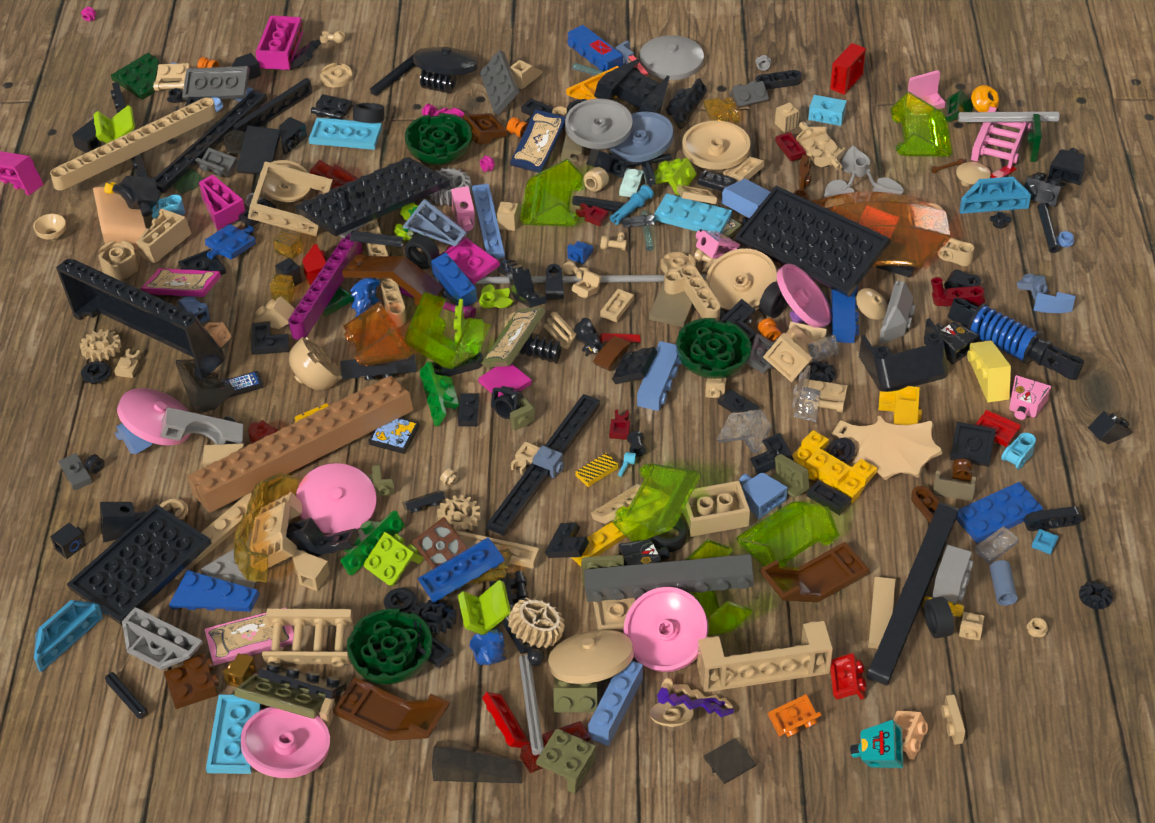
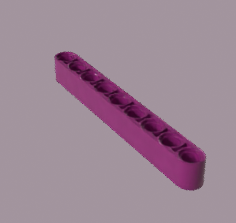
(323, 288)

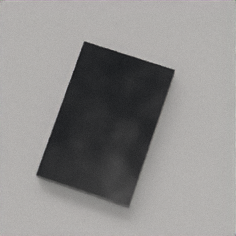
(258, 146)

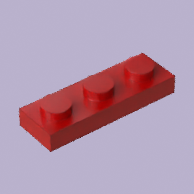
(505, 720)

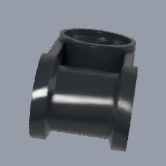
(961, 279)
(554, 284)

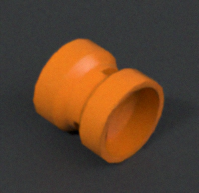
(204, 62)
(516, 127)
(769, 329)

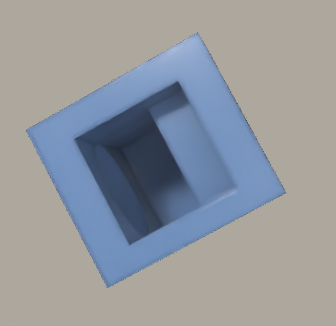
(195, 307)

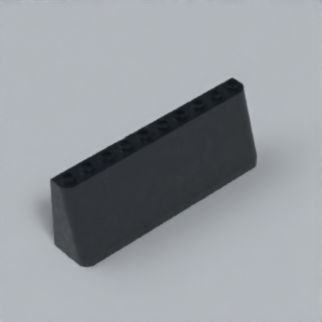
(96, 292)

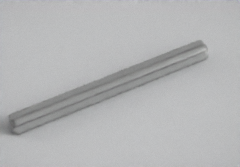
(1051, 116)
(531, 705)

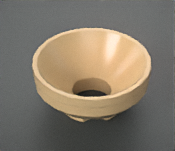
(49, 223)

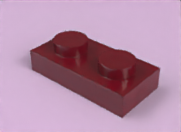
(790, 146)

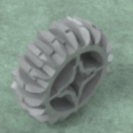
(457, 180)

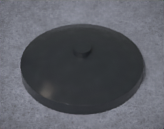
(445, 60)

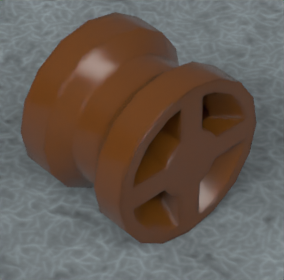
(962, 470)

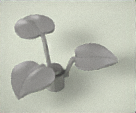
(857, 164)

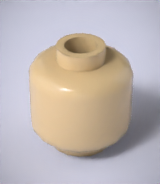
(596, 179)

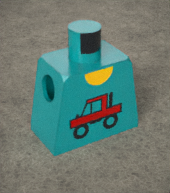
(880, 746)

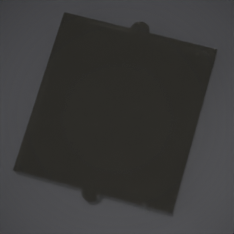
(729, 761)

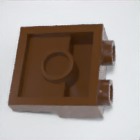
(485, 127)
(192, 681)

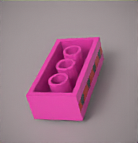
(279, 42)

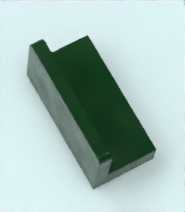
(958, 103)

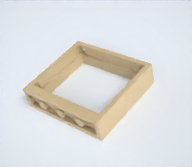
(279, 217)

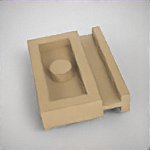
(746, 169)

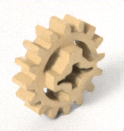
(100, 345)
(459, 513)

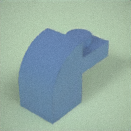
(134, 443)

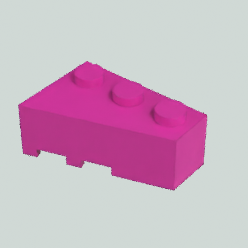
(20, 172)
(220, 202)

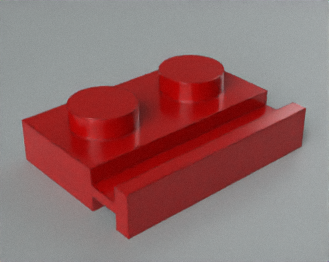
(1005, 428)

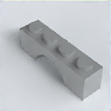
(180, 423)

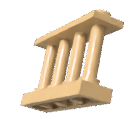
(308, 617)

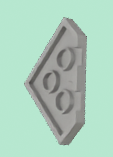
(226, 569)

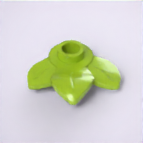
(495, 298)

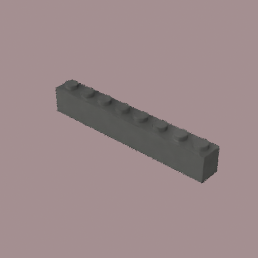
(687, 575)

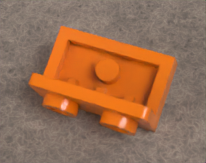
(793, 715)

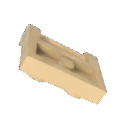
(169, 73)
(831, 395)

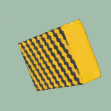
(596, 469)

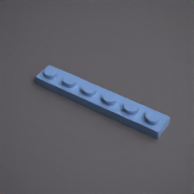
(488, 221)

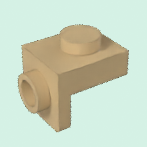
(588, 285)

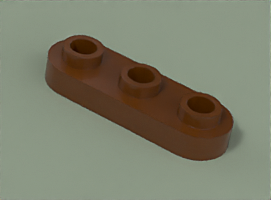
(927, 503)

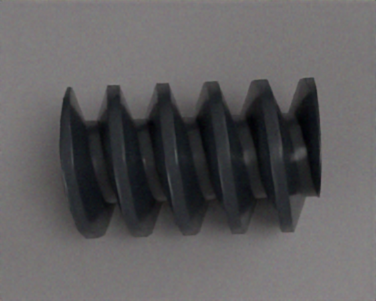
(437, 82)
(542, 349)

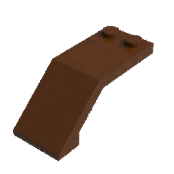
(398, 269)
(817, 577)
(389, 714)

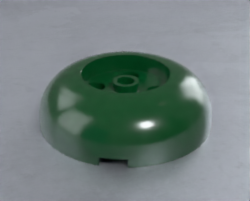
(438, 138)
(713, 348)
(386, 629)

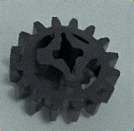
(436, 616)

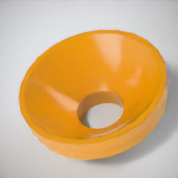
(980, 98)

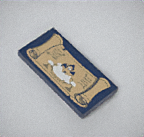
(538, 141)

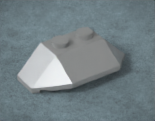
(897, 313)
(157, 640)

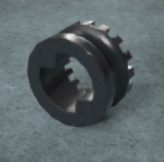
(94, 459)

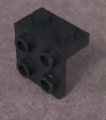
(1044, 188)

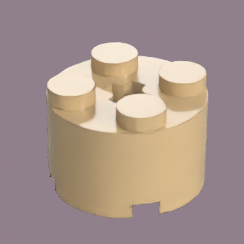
(118, 260)

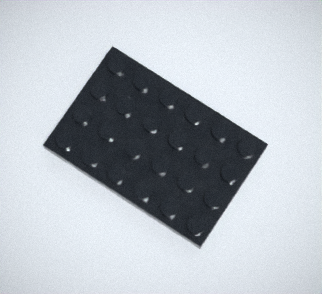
(139, 563)

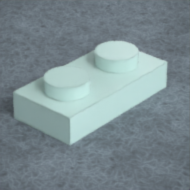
(631, 182)

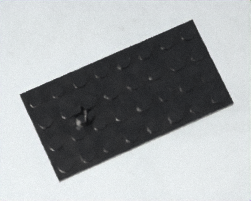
(372, 196)
(814, 239)

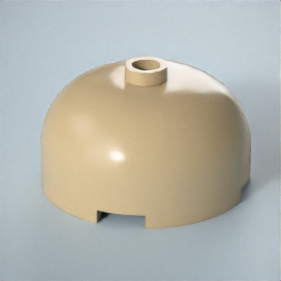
(313, 366)

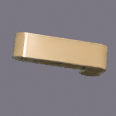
(690, 280)

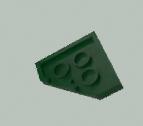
(138, 76)

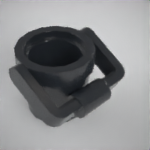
(507, 402)

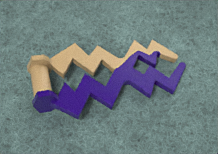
(667, 686)

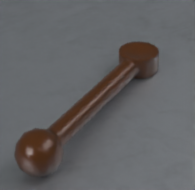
(934, 169)

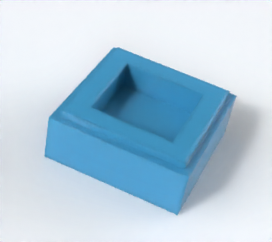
(1045, 541)

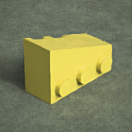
(991, 370)

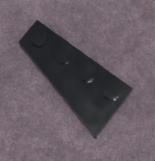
(330, 686)

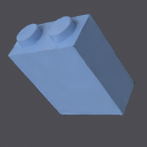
(744, 197)

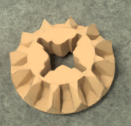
(178, 506)

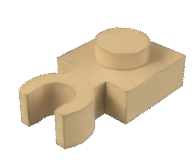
(128, 366)
(524, 456)

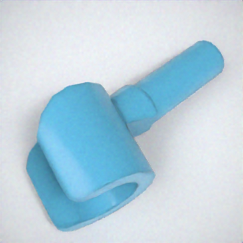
(629, 458)

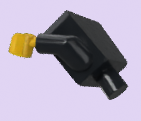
(137, 191)

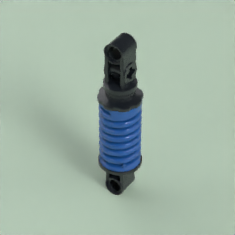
(1015, 338)

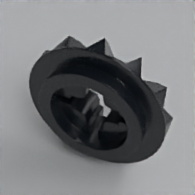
(92, 368)
(828, 375)
(842, 444)
(403, 595)
(1095, 601)

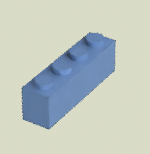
(659, 377)
(615, 703)

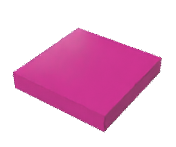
(504, 376)

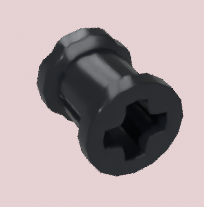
(636, 440)

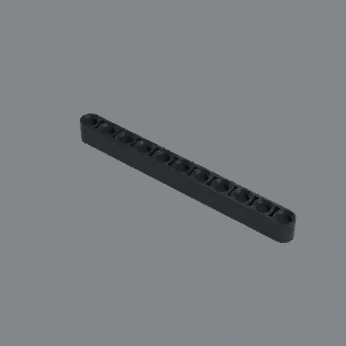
(912, 594)

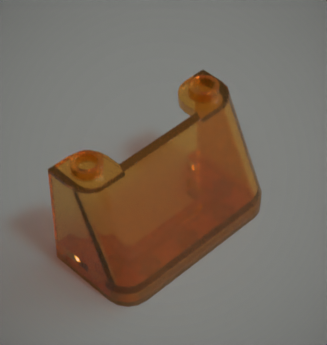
(376, 337)

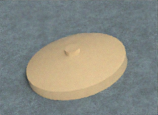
(716, 145)
(740, 276)
(591, 656)

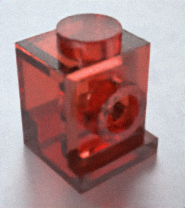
(259, 430)

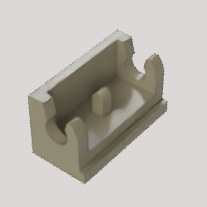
(569, 148)
(954, 488)

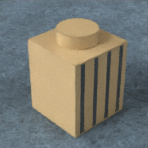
(787, 117)

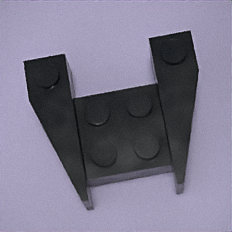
(633, 88)

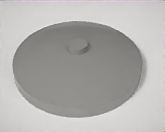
(671, 56)
(598, 123)

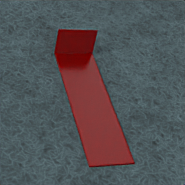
(1002, 172)
(627, 337)

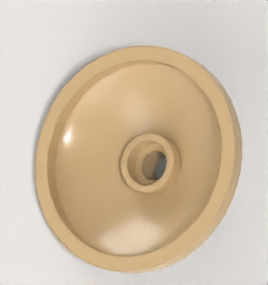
(283, 190)

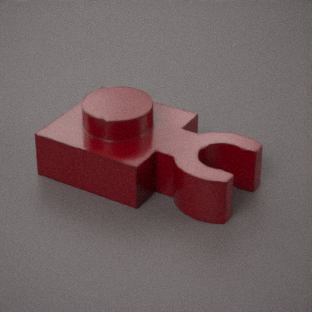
(592, 215)
(619, 426)

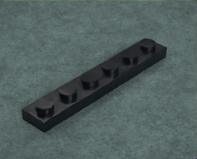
(276, 106)

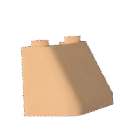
(117, 219)

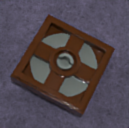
(439, 543)

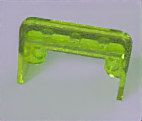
(922, 126)
(549, 196)
(656, 501)
(789, 532)

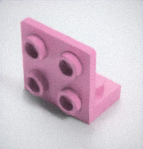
(926, 88)

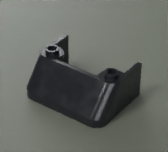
(909, 367)

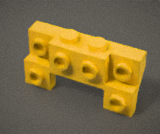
(903, 404)
(831, 470)

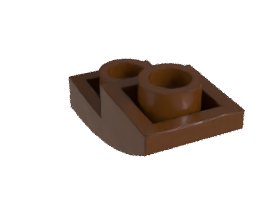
(804, 177)
(609, 354)

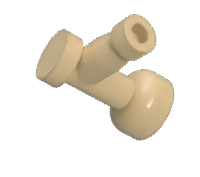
(619, 243)
(700, 255)

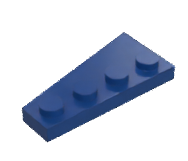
(212, 593)

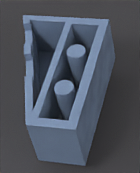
(435, 224)

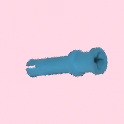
(636, 200)

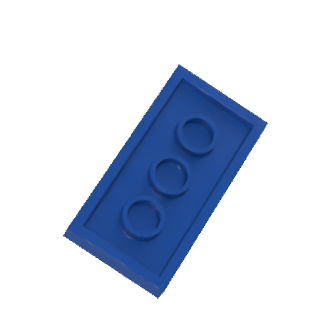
(997, 510)
(461, 569)

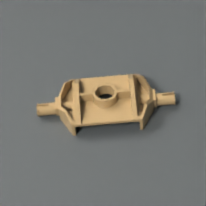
(816, 139)

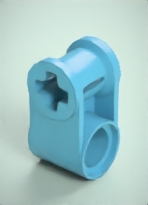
(172, 203)
(1020, 450)

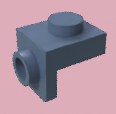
(624, 49)
(1035, 283)
(549, 460)

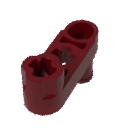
(944, 297)

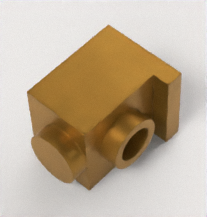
(239, 670)

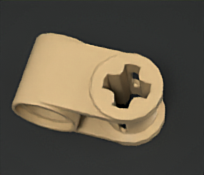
(958, 252)

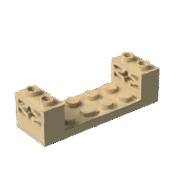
(736, 671)

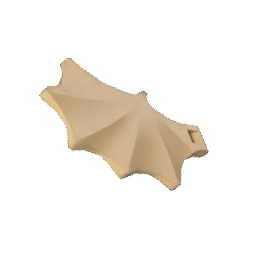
(891, 446)

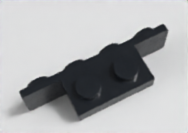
(686, 102)
(351, 369)

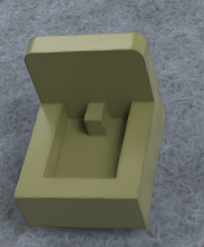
(522, 416)
(382, 487)

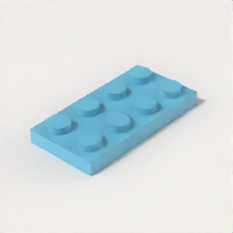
(345, 133)
(692, 214)
(225, 742)

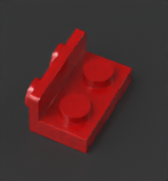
(847, 677)

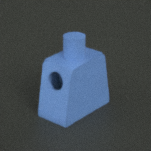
(762, 493)

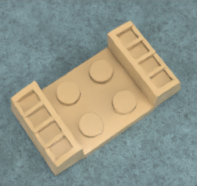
(271, 529)

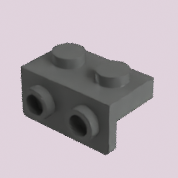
(749, 94)
(217, 162)
(759, 347)

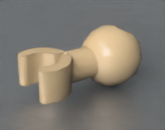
(338, 37)
(570, 268)

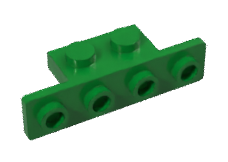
(439, 393)
(369, 536)

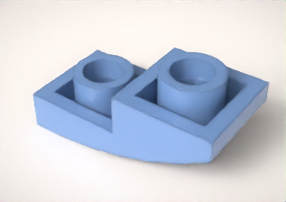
(1050, 304)

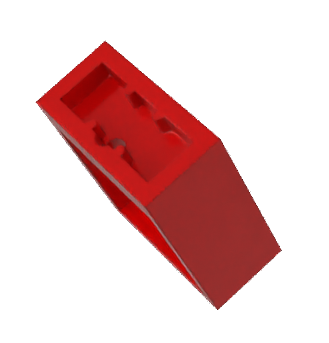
(848, 68)

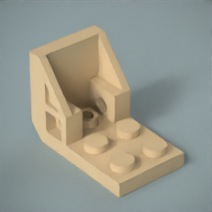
(790, 353)

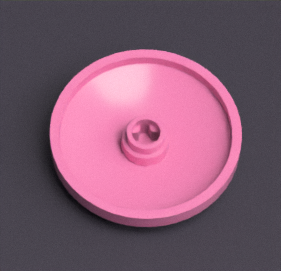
(804, 296)
(143, 411)
(337, 498)
(666, 628)
(284, 743)

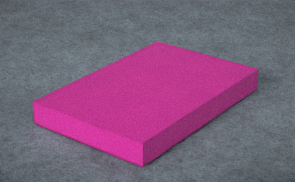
(472, 260)

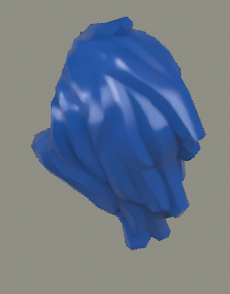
(364, 294)
(488, 647)

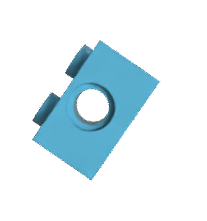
(827, 110)

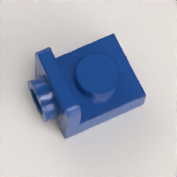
(579, 252)

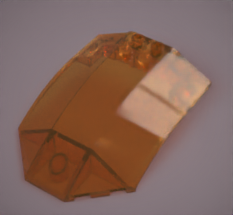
(910, 224)

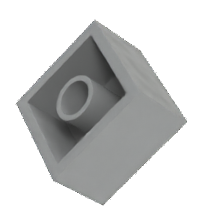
(953, 574)

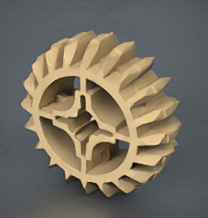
(536, 622)

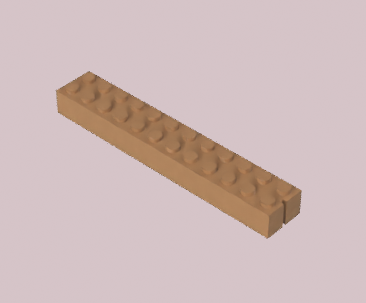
(300, 443)

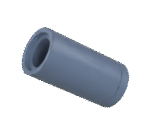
(1003, 583)

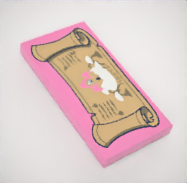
(244, 637)

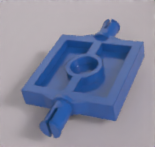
(230, 241)

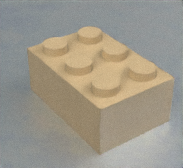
(716, 509)

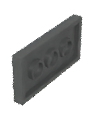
(216, 82)
(499, 82)

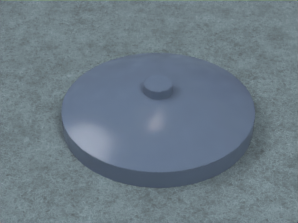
(649, 138)

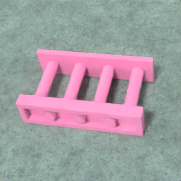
(984, 139)

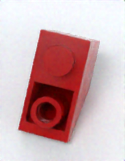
(313, 263)

